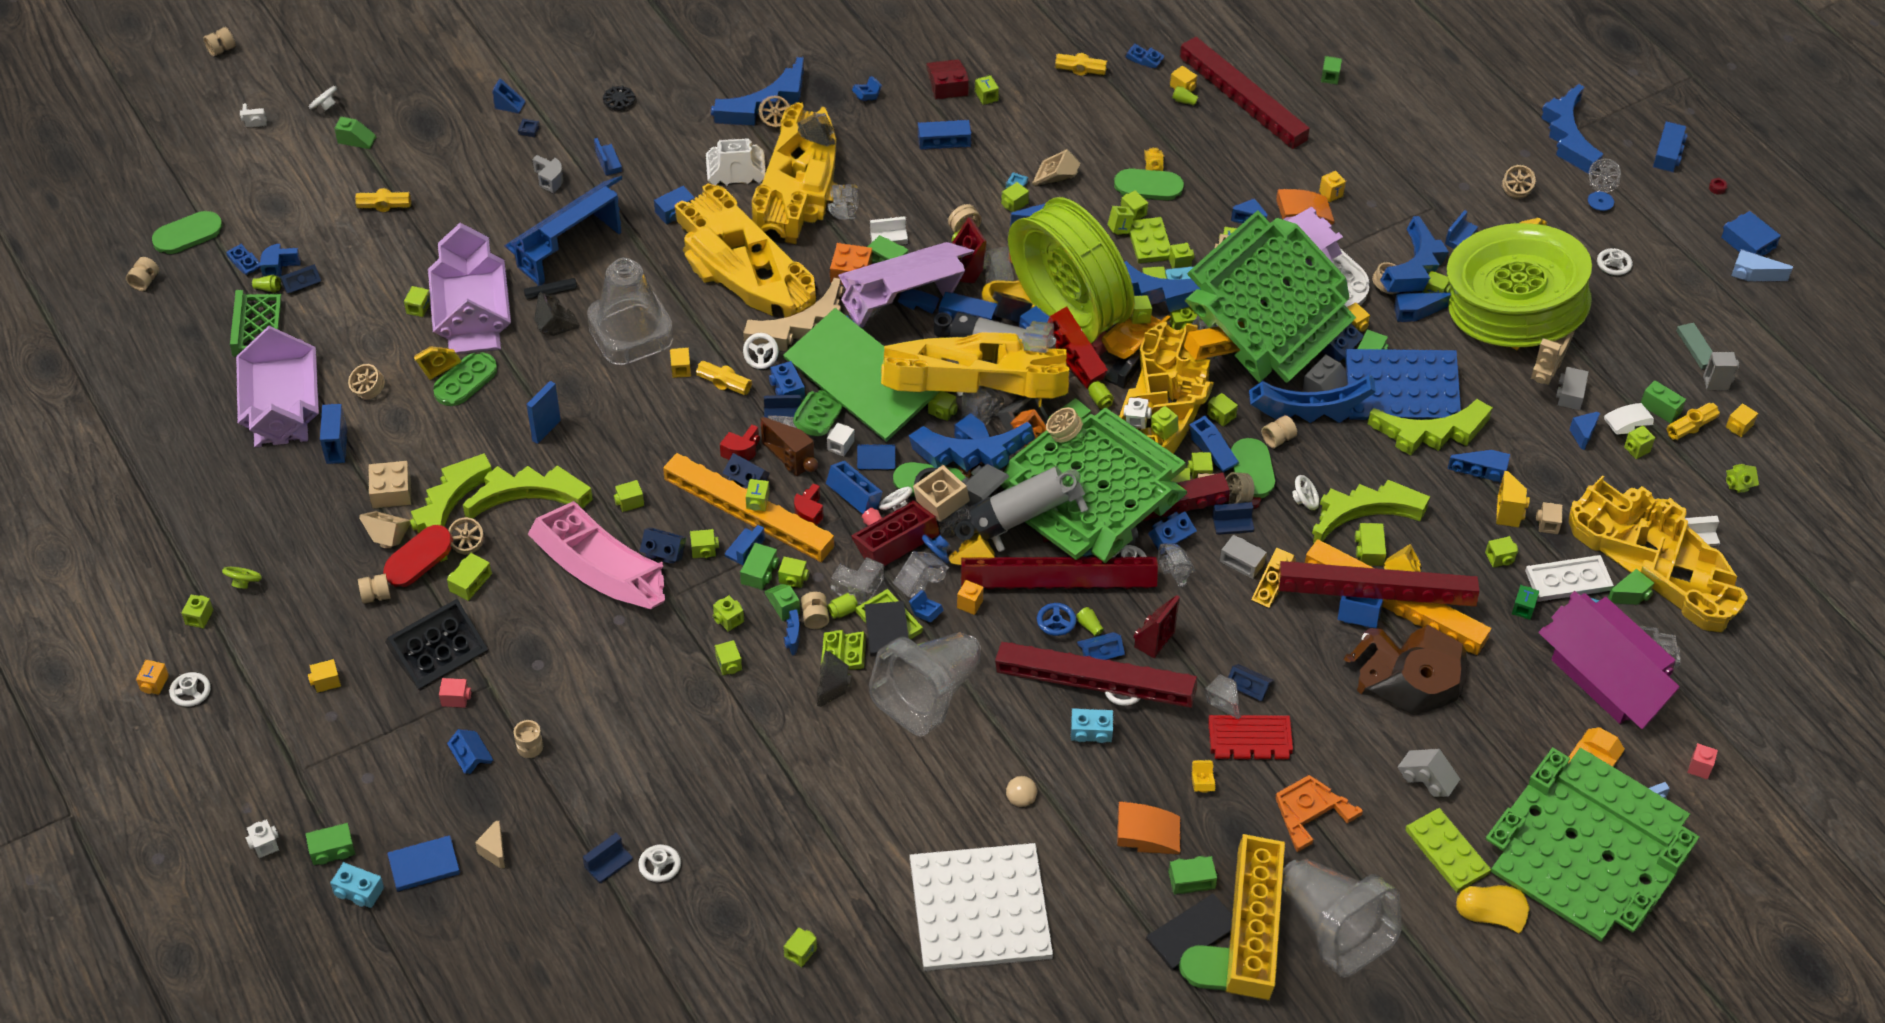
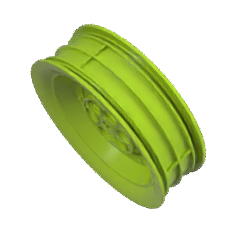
(1073, 263)
(1519, 284)

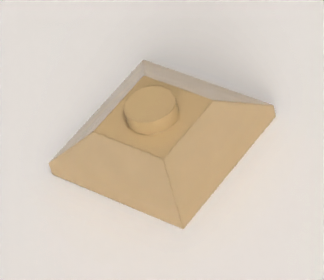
(1057, 168)
(385, 528)

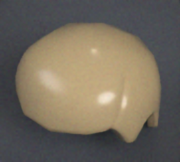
(1021, 791)

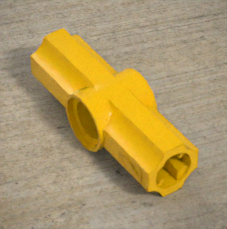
(1081, 64)
(383, 200)
(724, 377)
(1692, 421)

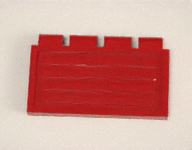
(1250, 735)

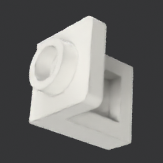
(253, 117)

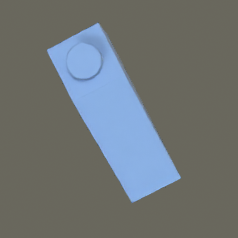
(1759, 268)

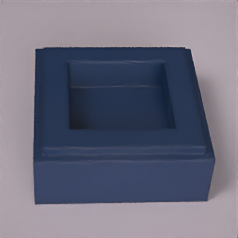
(528, 128)

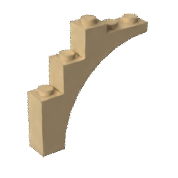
(798, 325)
(1550, 358)

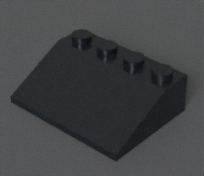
(436, 644)

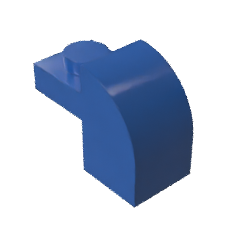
(274, 258)

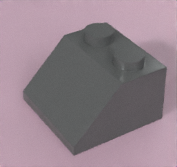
(1325, 376)
(1017, 406)
(983, 482)

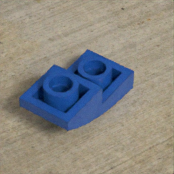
(1143, 57)
(242, 259)
(913, 298)
(793, 634)

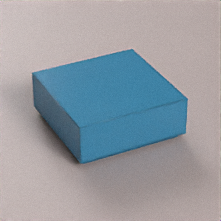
(1023, 180)

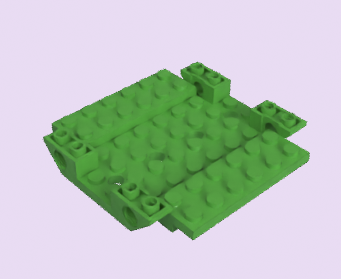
(1251, 269)
(1109, 455)
(1609, 817)

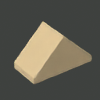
(491, 845)

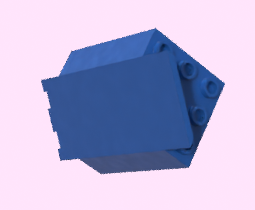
(541, 239)

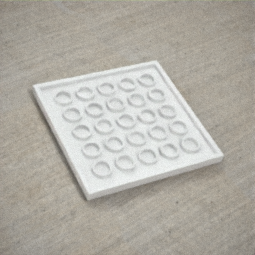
(980, 907)

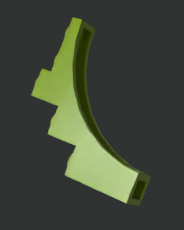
(1436, 432)
(456, 483)
(528, 483)
(1388, 500)

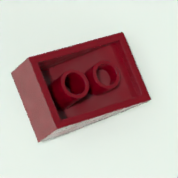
(948, 79)
(971, 238)
(1157, 628)

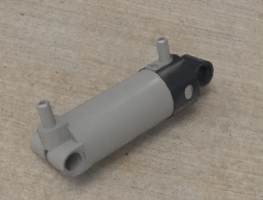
(969, 324)
(1021, 503)

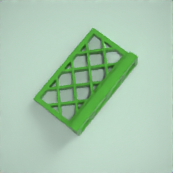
(239, 317)

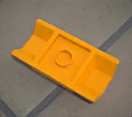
(1127, 337)
(1601, 744)

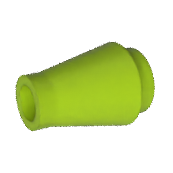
(1184, 96)
(268, 283)
(1089, 620)

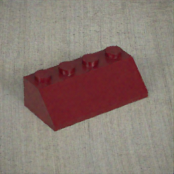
(896, 533)

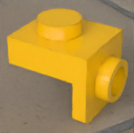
(1154, 159)
(1203, 776)

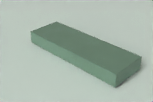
(1695, 343)

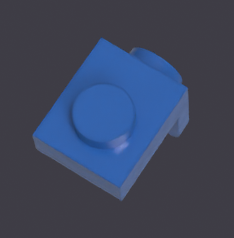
(868, 91)
(925, 608)

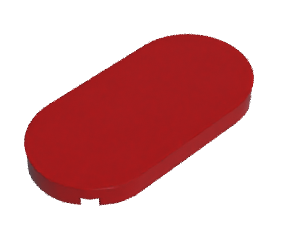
(418, 555)

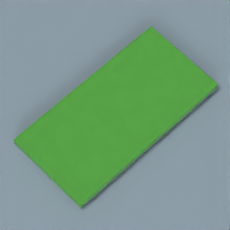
(848, 368)

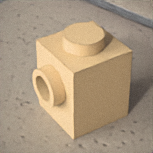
(1549, 518)

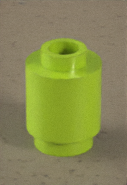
(1100, 395)
(842, 606)

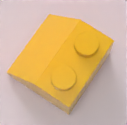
(1511, 501)

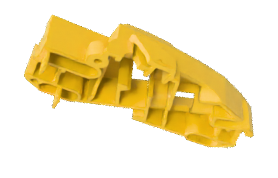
(791, 187)
(717, 226)
(925, 366)
(1171, 368)
(1620, 521)

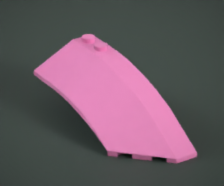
(598, 557)

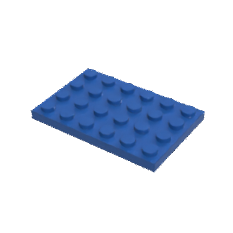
(1406, 382)

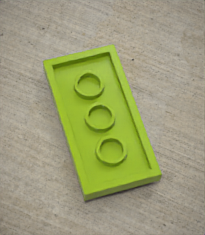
(1448, 850)

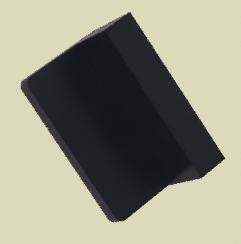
(1010, 306)
(1123, 370)

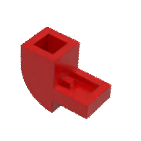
(741, 446)
(807, 506)

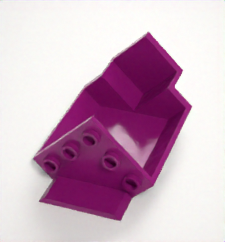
(1611, 659)

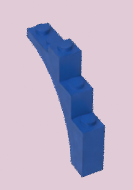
(1571, 144)
(1427, 257)
(1311, 405)
(968, 453)

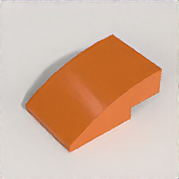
(1294, 201)
(1148, 828)

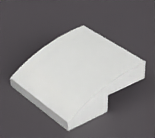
(1627, 417)

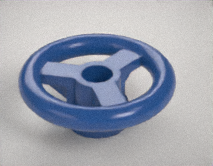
(938, 546)
(1056, 624)

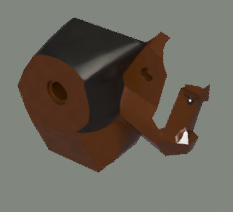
(1418, 676)

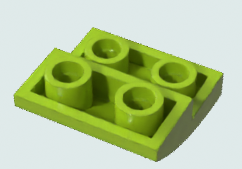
(847, 647)

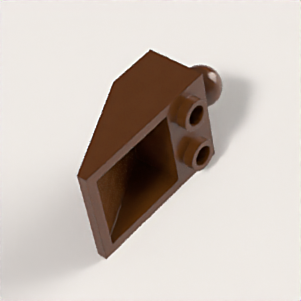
(789, 446)

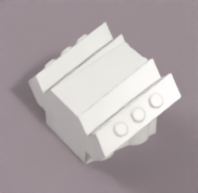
(735, 162)

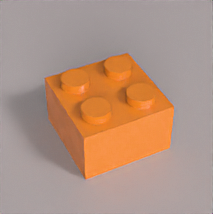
(849, 258)

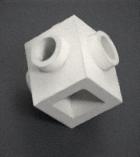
(1137, 412)
(262, 838)

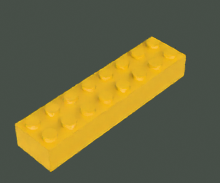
(1255, 917)

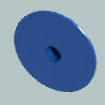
(1600, 201)

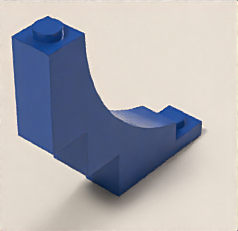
(745, 109)
(1161, 290)

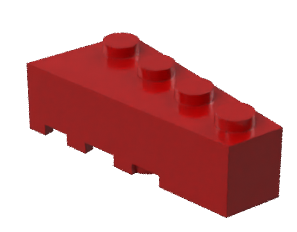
(1080, 353)

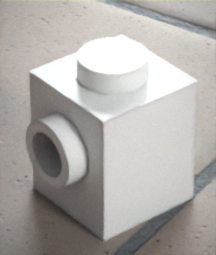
(840, 439)

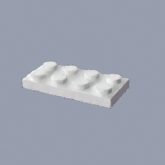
(1563, 577)

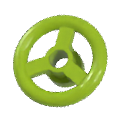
(241, 576)

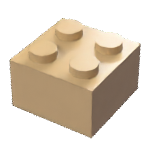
(389, 484)
(941, 493)

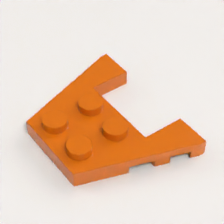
(1307, 801)

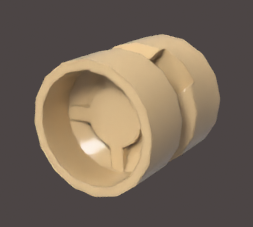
(221, 37)
(142, 273)
(1279, 431)
(374, 588)
(814, 610)
(528, 739)

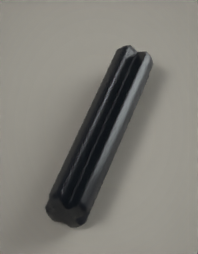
(550, 288)

